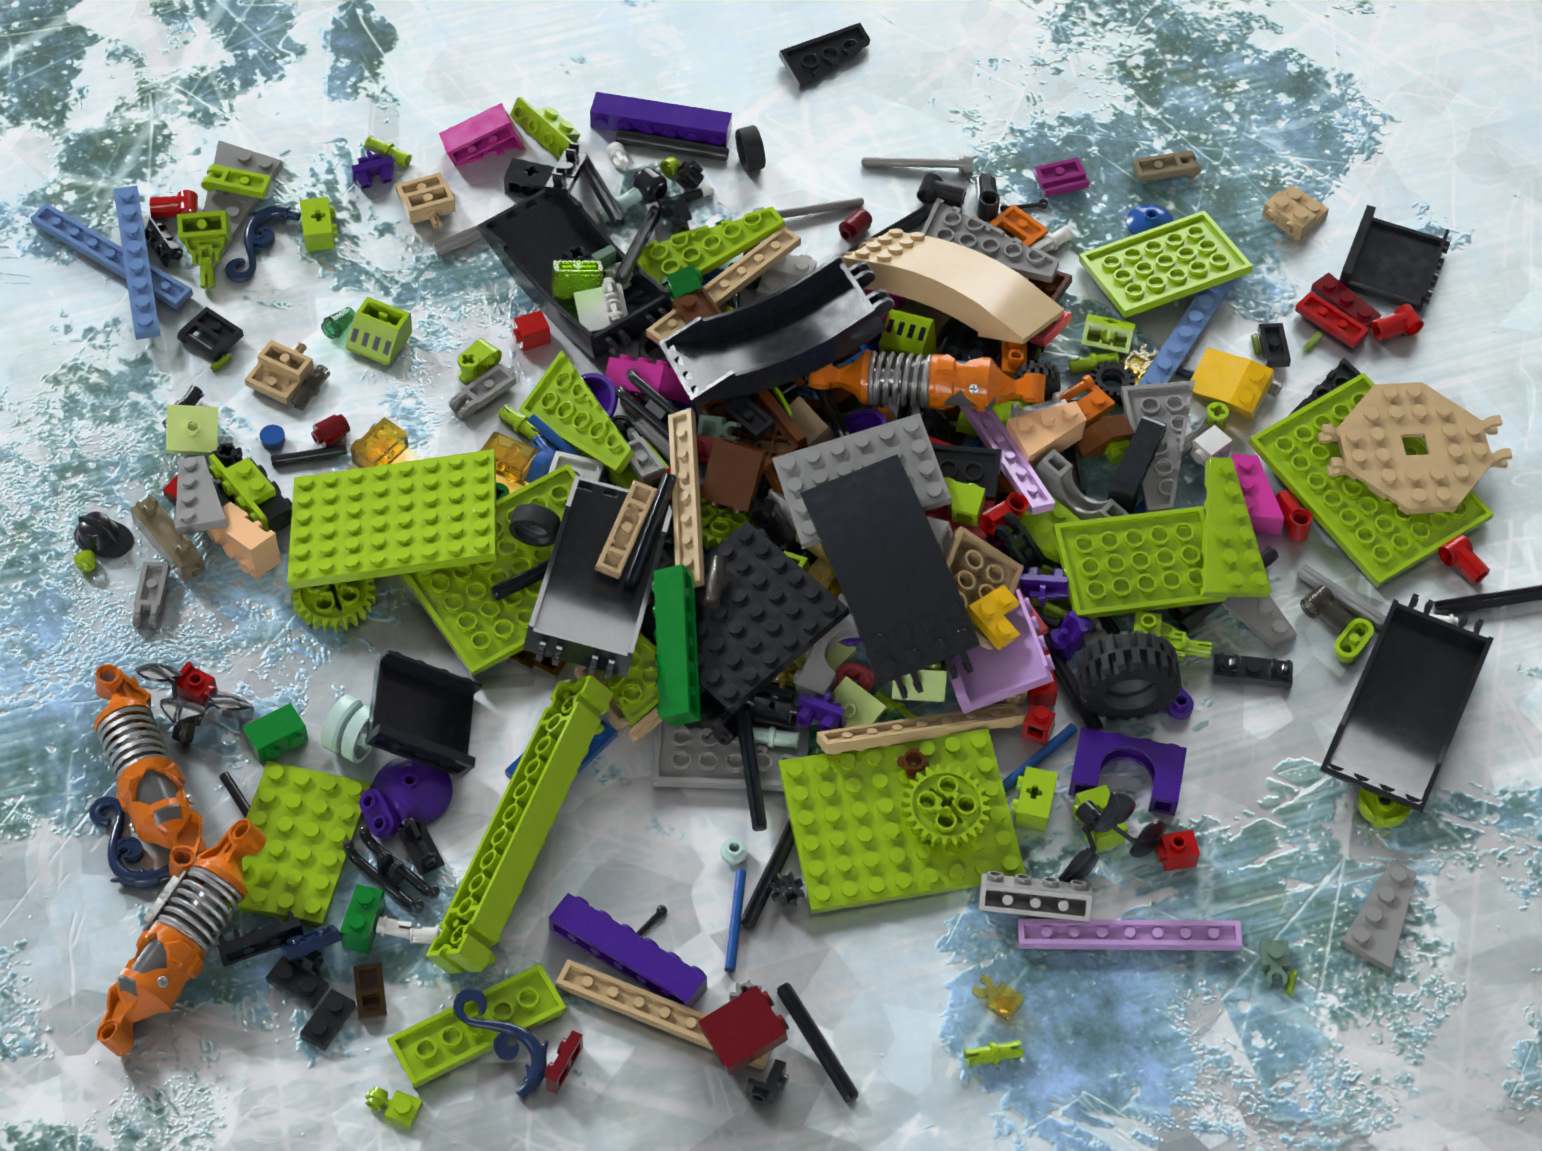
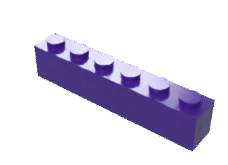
(660, 119)
(627, 952)

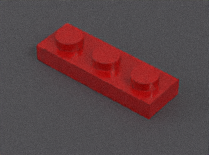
(1332, 319)

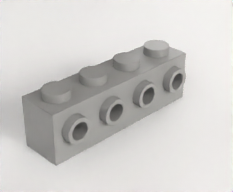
(1035, 897)

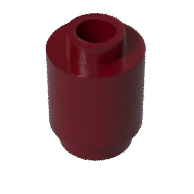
(855, 225)
(330, 430)

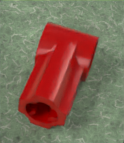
(170, 206)
(1403, 320)
(1015, 503)
(1296, 519)
(1461, 555)

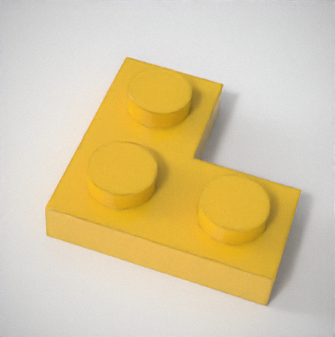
(990, 617)

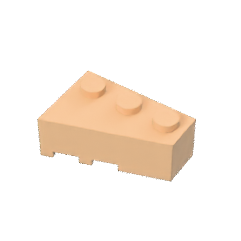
(1047, 430)
(247, 542)

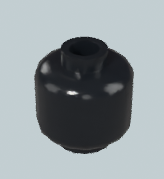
(650, 184)

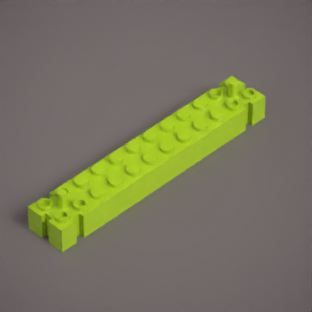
(520, 826)

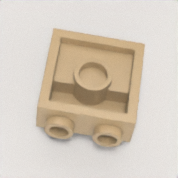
(1294, 211)

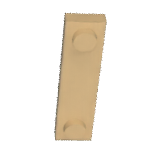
(626, 529)

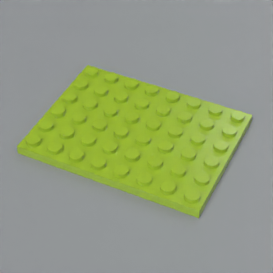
(393, 519)
(1364, 525)
(461, 596)
(854, 833)

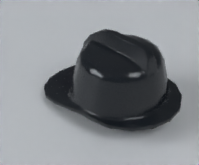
(102, 535)

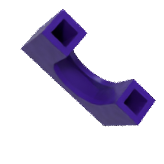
(1161, 761)

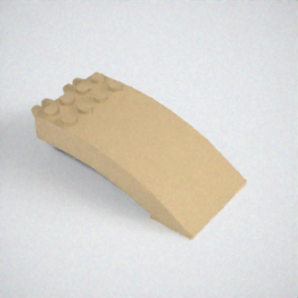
(958, 283)

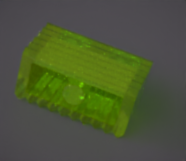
(575, 277)

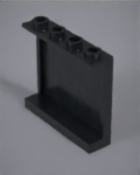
(1393, 262)
(422, 713)

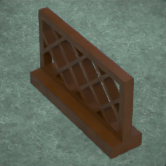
(785, 426)

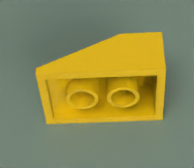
(1232, 381)

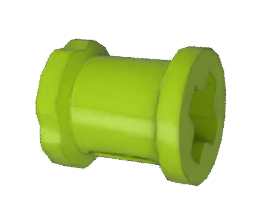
(1220, 419)

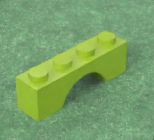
(966, 501)

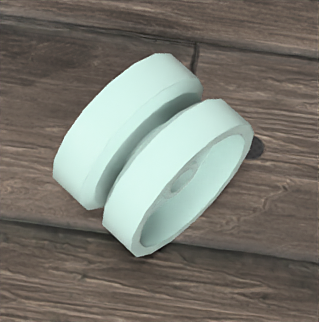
(347, 729)

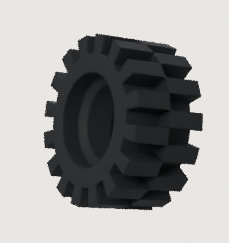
(1051, 372)
(1114, 373)

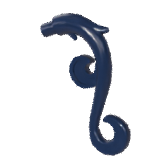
(266, 238)
(130, 844)
(507, 1030)

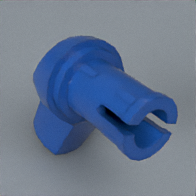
(542, 461)

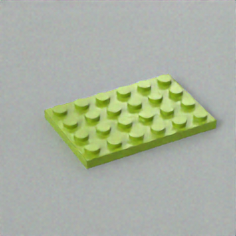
(1165, 263)
(1133, 562)
(305, 827)

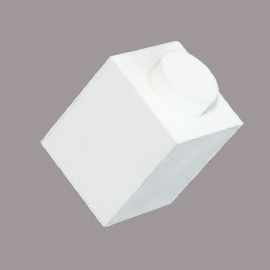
(1211, 444)

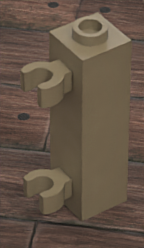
(161, 533)

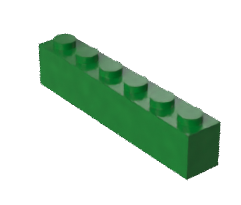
(676, 646)

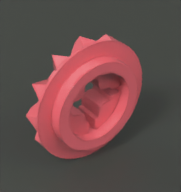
(855, 671)

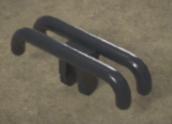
(656, 409)
(389, 872)

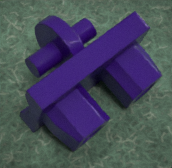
(372, 166)
(1044, 586)
(1070, 634)
(821, 709)

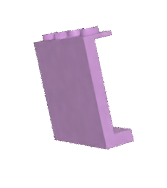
(1007, 671)

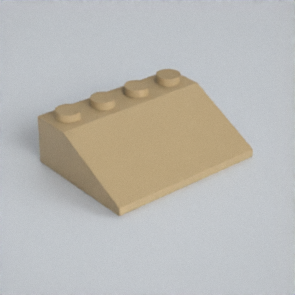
(979, 570)

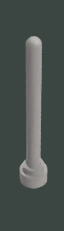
(963, 163)
(819, 207)

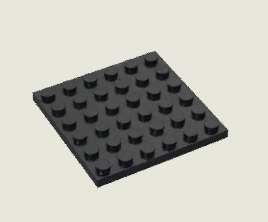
(763, 621)

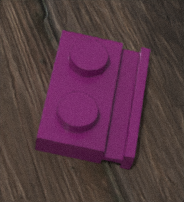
(1061, 177)

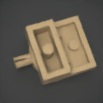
(426, 199)
(280, 371)

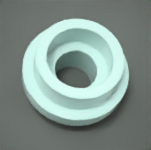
(734, 857)

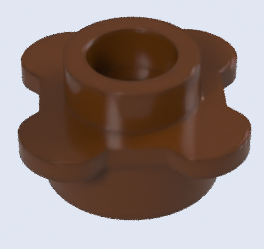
(916, 756)

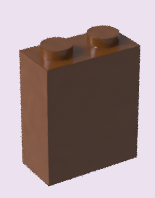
(733, 475)

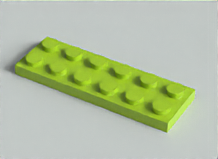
(447, 1043)

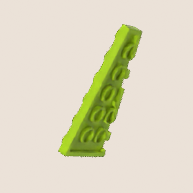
(1228, 541)

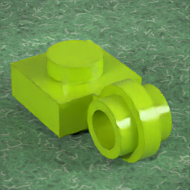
(401, 1109)

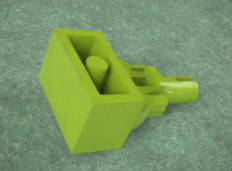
(205, 240)
(1152, 623)

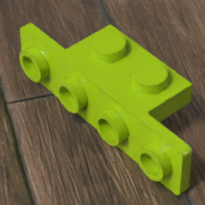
(545, 126)
(246, 485)

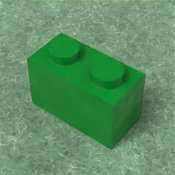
(682, 281)
(275, 733)
(361, 918)

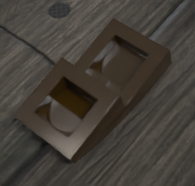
(526, 661)
(370, 991)

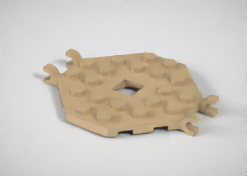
(1417, 483)

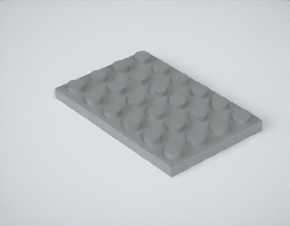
(841, 456)

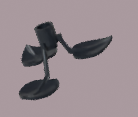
(187, 714)
(1116, 812)

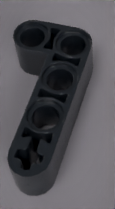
(1136, 462)

